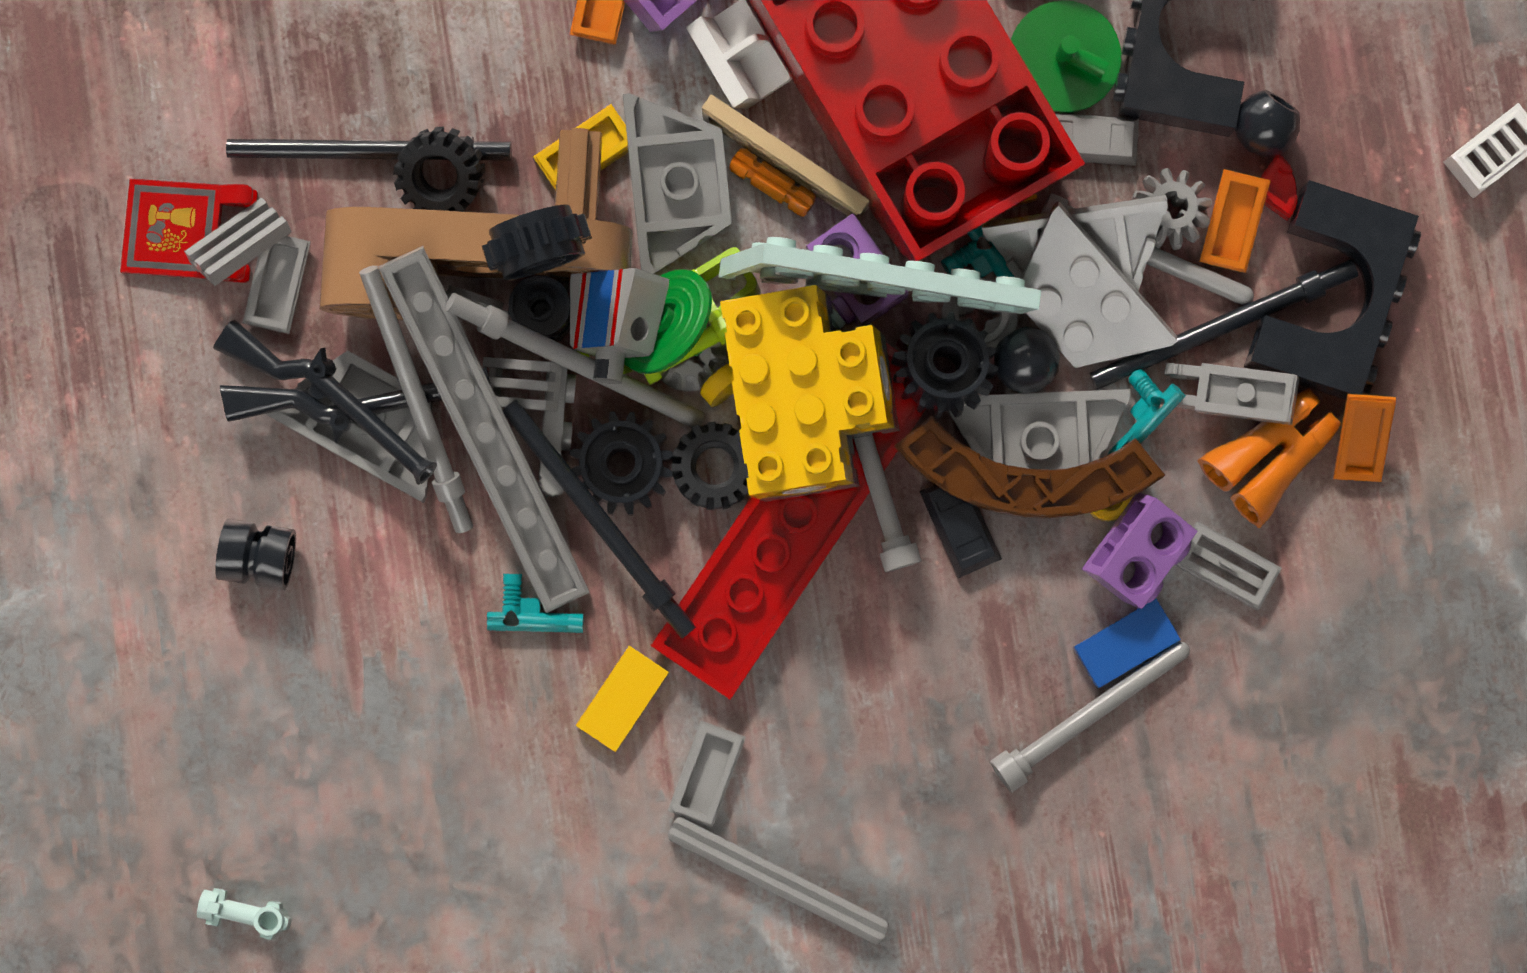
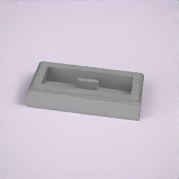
(237, 241)
(552, 386)
(1212, 579)

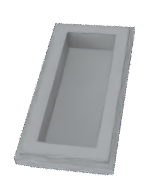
(1103, 138)
(277, 285)
(706, 774)

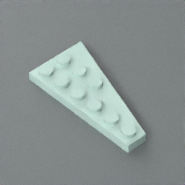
(872, 275)

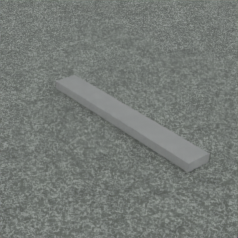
(483, 429)

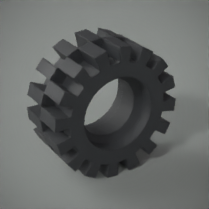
(444, 145)
(684, 466)

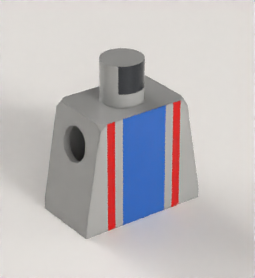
(615, 317)

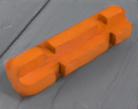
(772, 182)

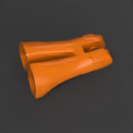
(1232, 461)

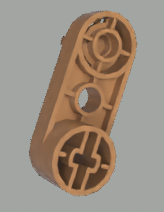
(455, 239)

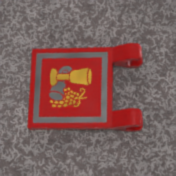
(172, 217)

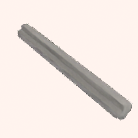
(778, 880)

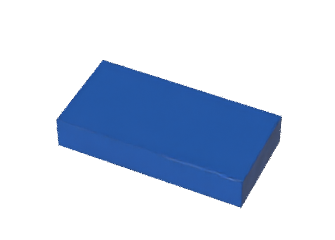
(1126, 643)

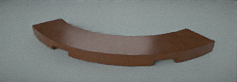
(1024, 490)

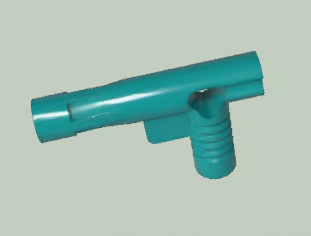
(981, 260)
(1147, 409)
(529, 613)

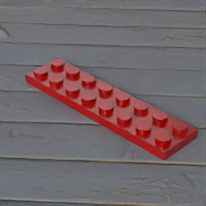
(766, 568)

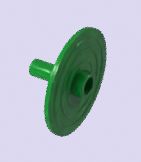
(1069, 53)
(681, 323)

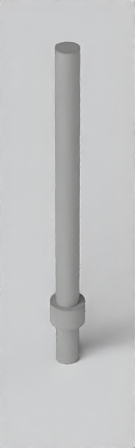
(497, 324)
(447, 483)

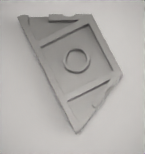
(675, 181)
(1120, 229)
(1087, 299)
(1043, 428)
(356, 445)

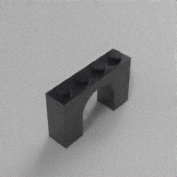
(1164, 91)
(1377, 243)

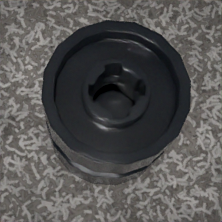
(541, 306)
(255, 554)

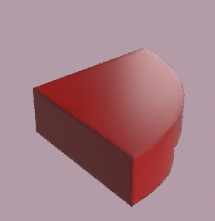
(1282, 188)

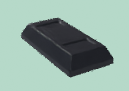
(960, 531)

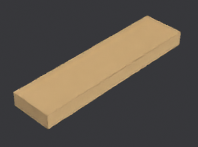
(784, 158)

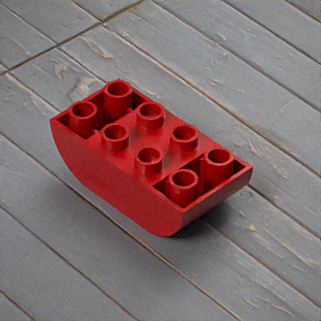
(923, 110)

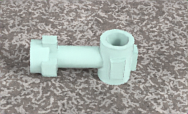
(266, 920)

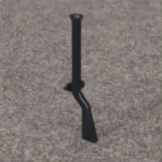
(245, 348)
(247, 402)

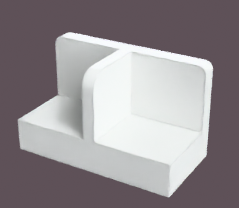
(740, 54)

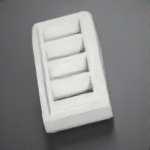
(1468, 173)

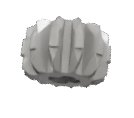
(1180, 196)

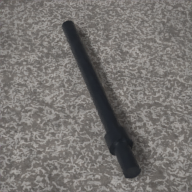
(346, 149)
(1307, 288)
(657, 593)

